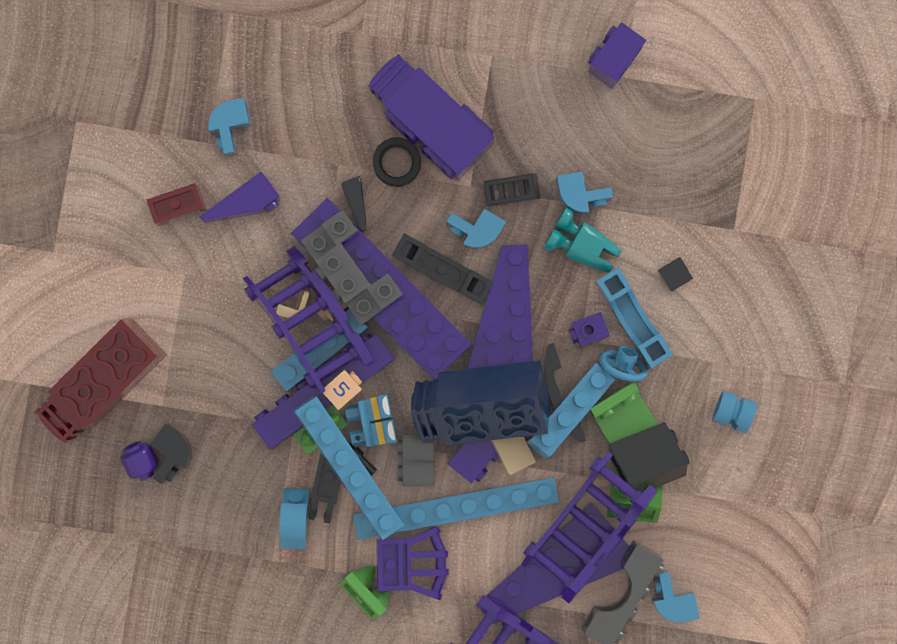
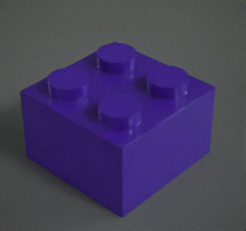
(617, 54)

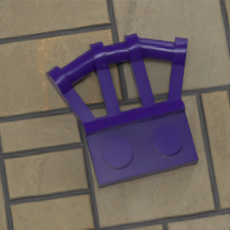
(394, 564)

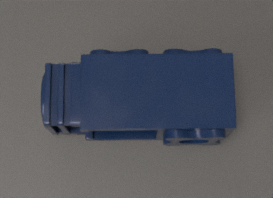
(482, 404)

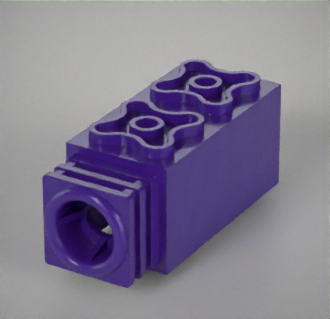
(426, 114)

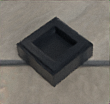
(675, 274)

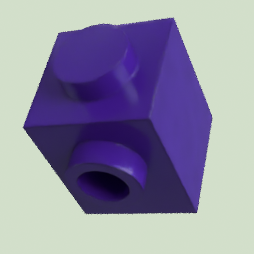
(588, 330)

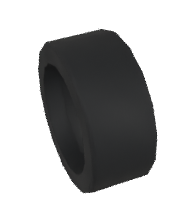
(383, 148)

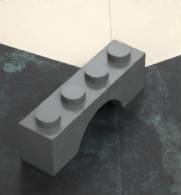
(607, 622)

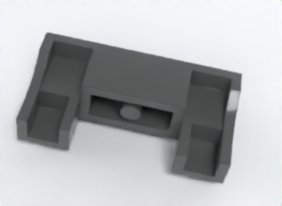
(342, 272)

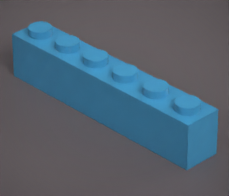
(348, 467)

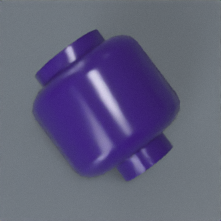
(139, 460)

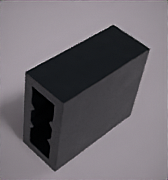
(649, 458)

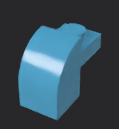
(224, 119)
(574, 195)
(481, 234)
(294, 518)
(674, 607)

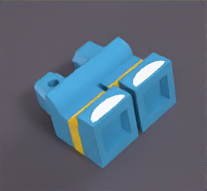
(368, 411)

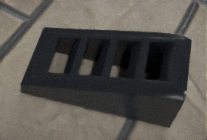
(533, 184)
(354, 194)

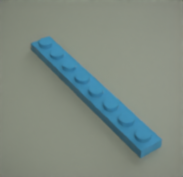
(467, 506)

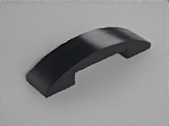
(442, 269)
(551, 363)

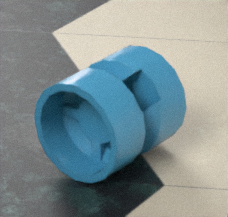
(734, 412)

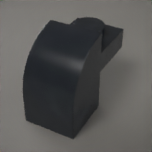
(176, 448)

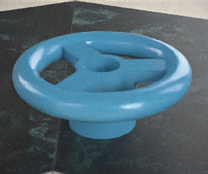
(624, 360)

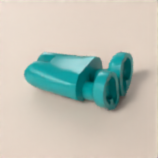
(586, 244)

